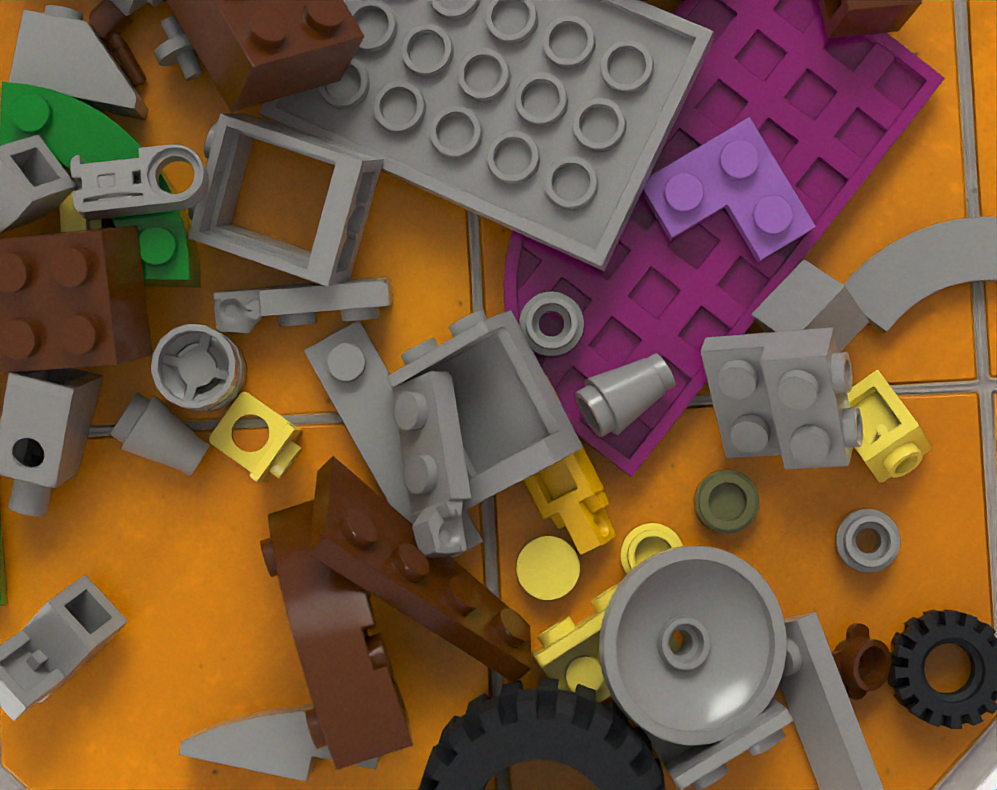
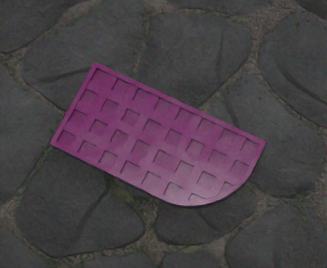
(828, 121)

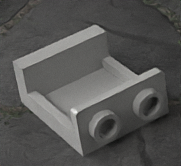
(502, 400)

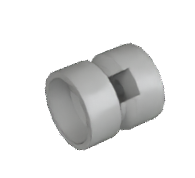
(198, 368)

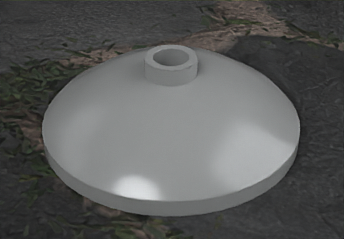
(728, 651)

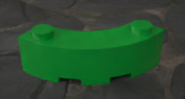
(78, 129)

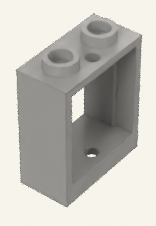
(342, 216)

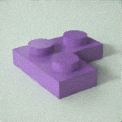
(732, 174)

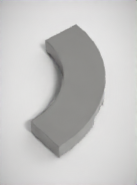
(922, 265)

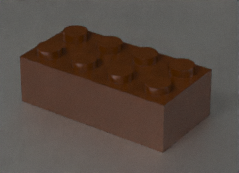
(269, 46)
(72, 300)

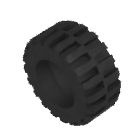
(542, 726)

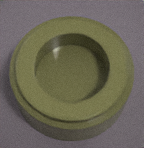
(726, 501)

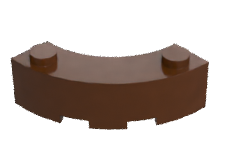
(345, 669)

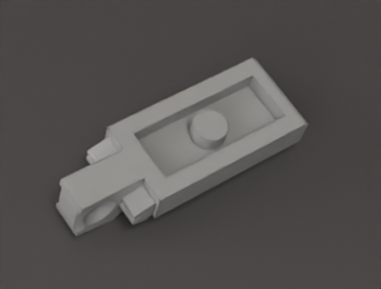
(297, 303)
(433, 461)

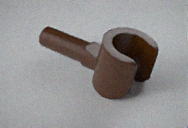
(109, 23)

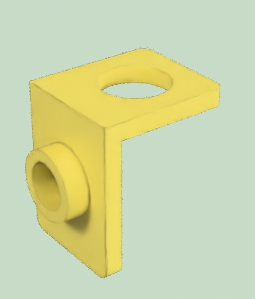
(277, 453)

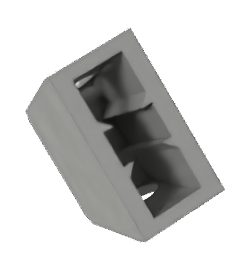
(49, 411)

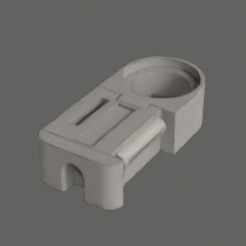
(132, 184)

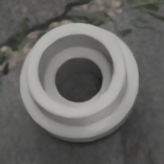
(552, 303)
(887, 540)

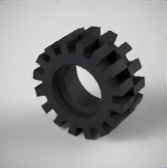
(909, 659)

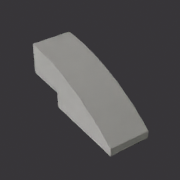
(264, 742)

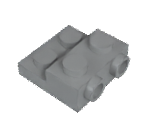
(784, 397)

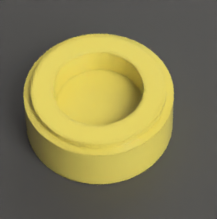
(548, 567)

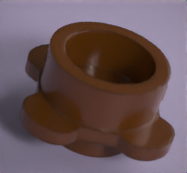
(861, 661)

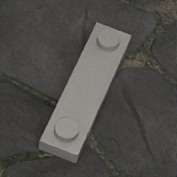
(366, 403)
(824, 710)

